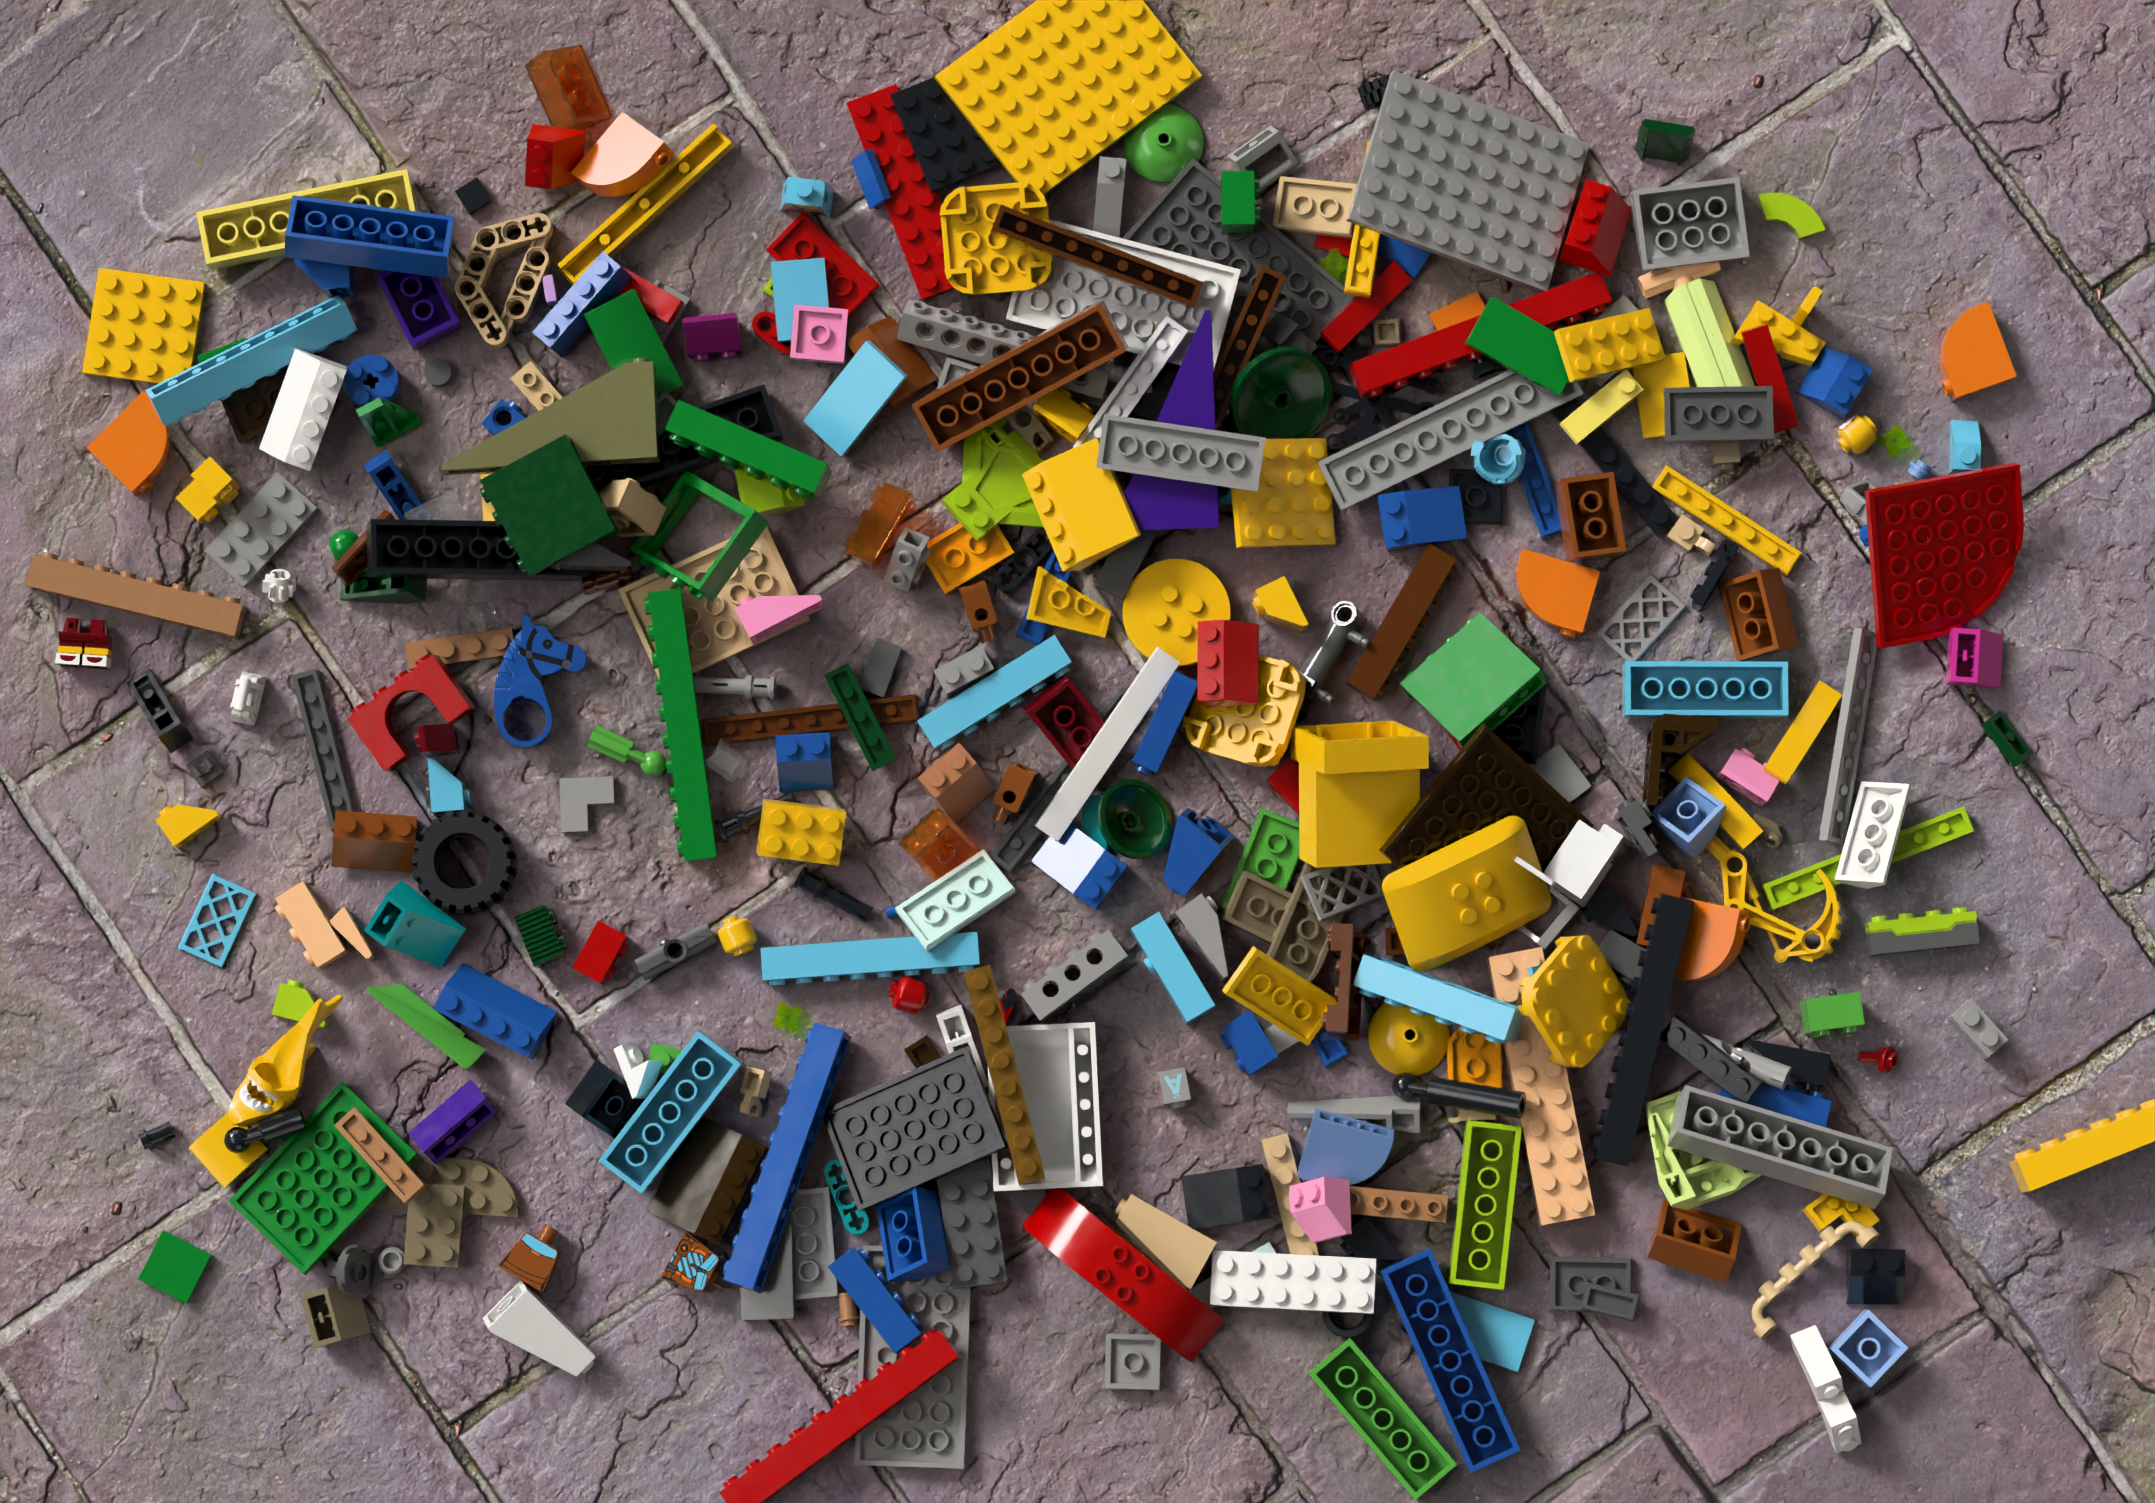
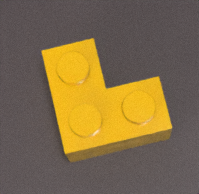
(208, 491)

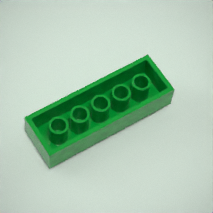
(748, 450)

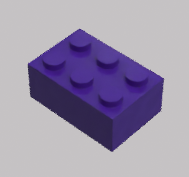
(419, 306)

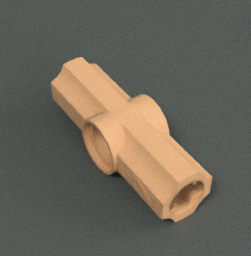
(1669, 278)

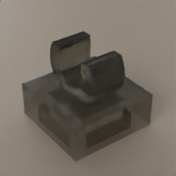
(971, 305)

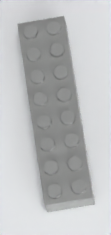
(1780, 1147)

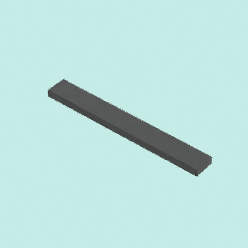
(1024, 832)

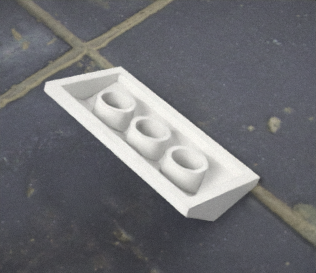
(1872, 834)

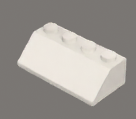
(303, 409)

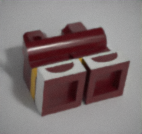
(84, 649)

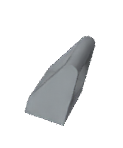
(1257, 147)
(1569, 910)

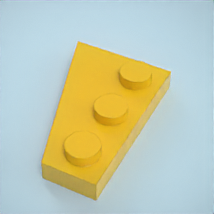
(1789, 339)
(1062, 606)

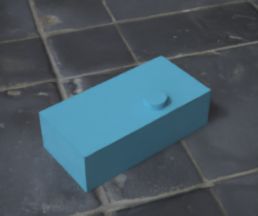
(1172, 968)

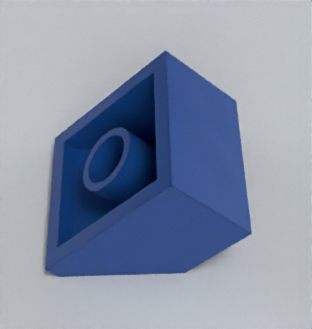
(1834, 381)
(804, 762)
(1248, 1043)

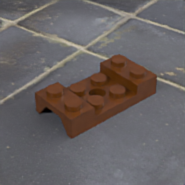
(1344, 1019)

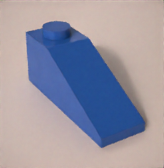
(392, 484)

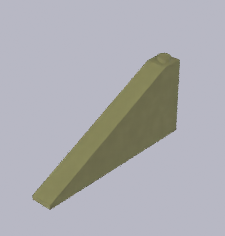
(607, 421)

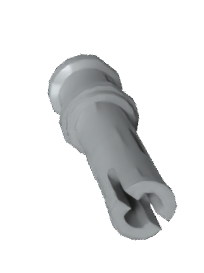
(748, 687)

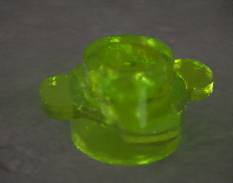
(1334, 256)
(1895, 433)
(782, 1011)

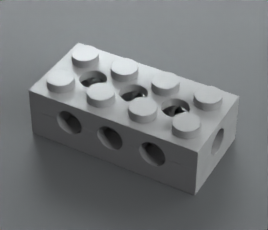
(1099, 942)

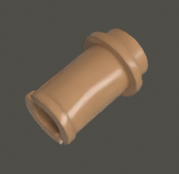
(847, 1311)

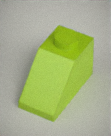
(294, 1002)

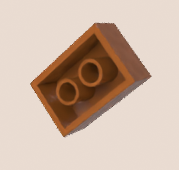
(1590, 517)

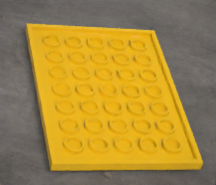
(1066, 83)

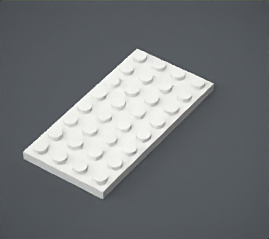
(1133, 310)

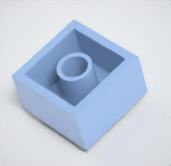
(1867, 1348)

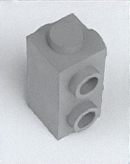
(906, 559)

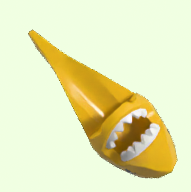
(279, 1073)

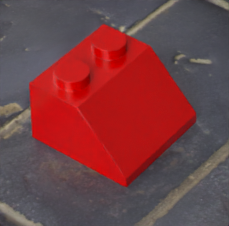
(553, 156)

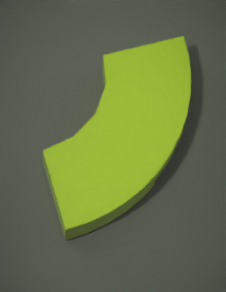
(1792, 212)

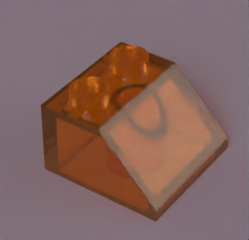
(938, 844)

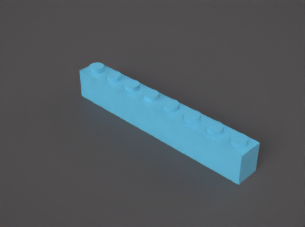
(250, 360)
(867, 957)

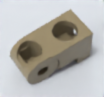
(1029, 428)

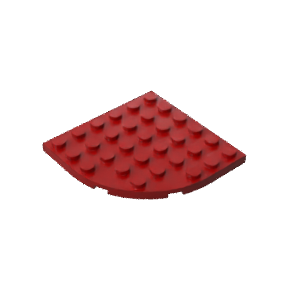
(1941, 550)

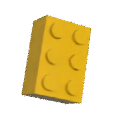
(801, 832)

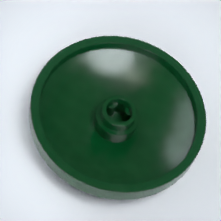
(1281, 395)

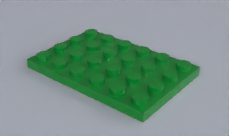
(316, 1183)

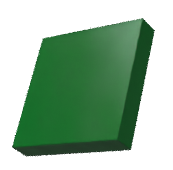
(175, 1267)

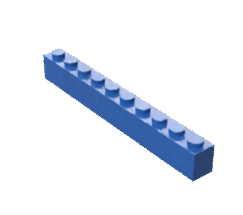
(786, 1158)

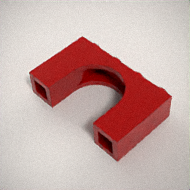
(374, 719)

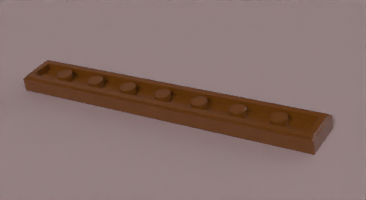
(804, 720)

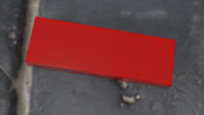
(654, 299)

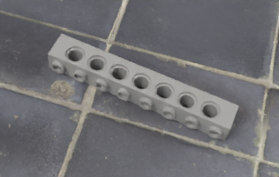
(966, 346)

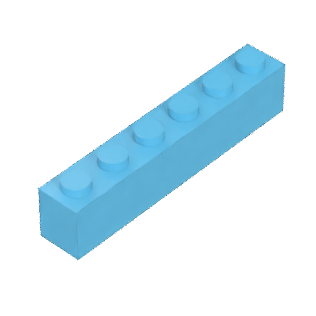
(994, 693)

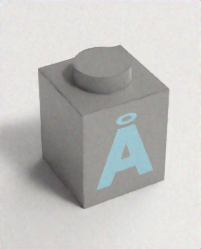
(1174, 1087)

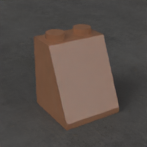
(956, 783)

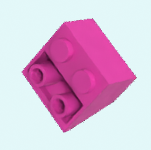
(1974, 658)

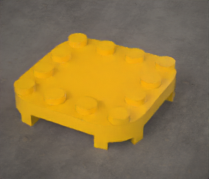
(985, 261)
(1252, 732)
(1574, 1001)

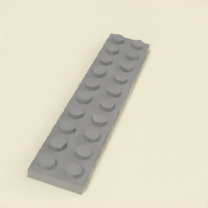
(1437, 436)

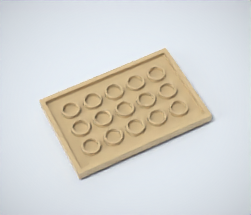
(715, 626)

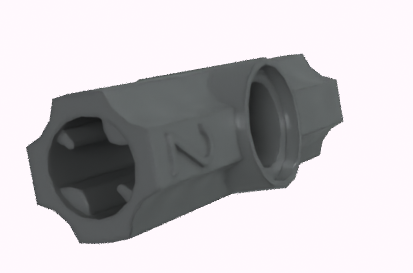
(691, 942)

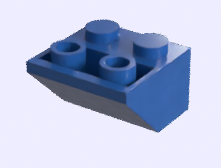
(330, 277)

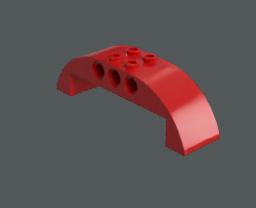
(1122, 1273)

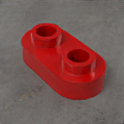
(769, 336)

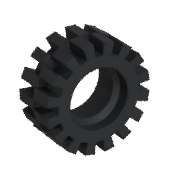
(1373, 92)

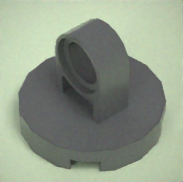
(355, 1271)

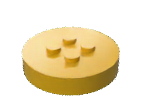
(1167, 604)

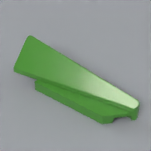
(429, 1023)

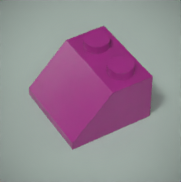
(713, 337)

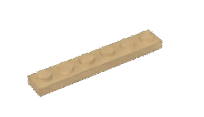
(1284, 1174)

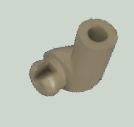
(1770, 830)

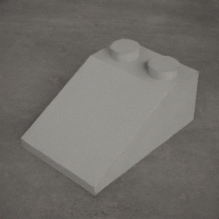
(1202, 926)

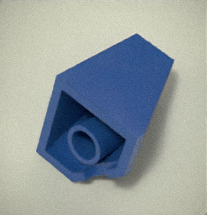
(1193, 850)

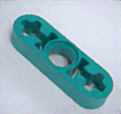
(848, 1218)

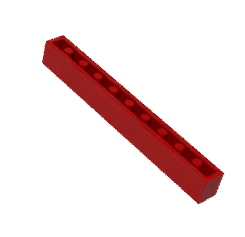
(1448, 346)
(843, 1421)

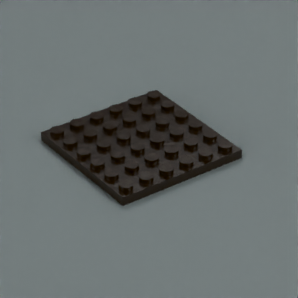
(1477, 790)

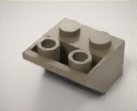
(334, 1316)

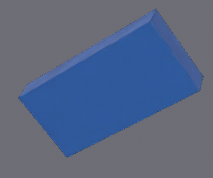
(871, 179)

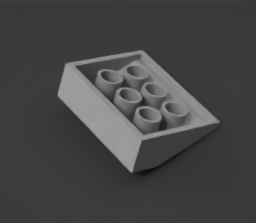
(1690, 223)

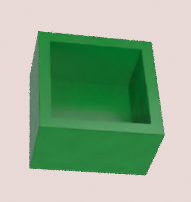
(1238, 205)

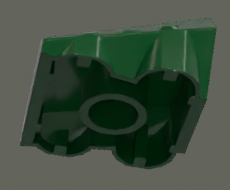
(1664, 141)

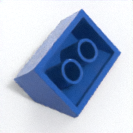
(912, 1235)

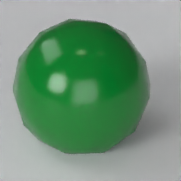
(341, 542)

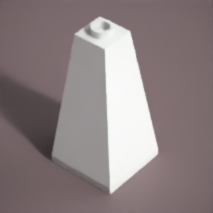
(535, 1328)

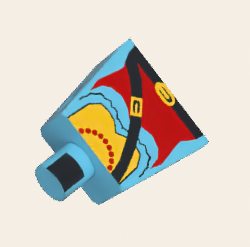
(807, 196)

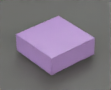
(550, 290)

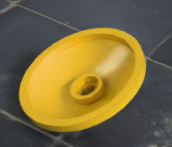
(1401, 1055)

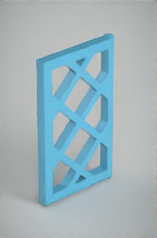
(205, 900)

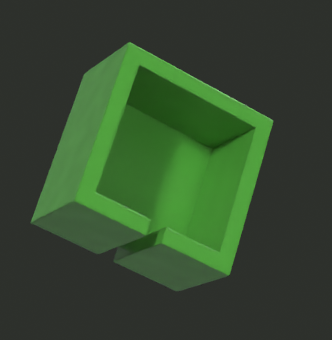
(1832, 1013)

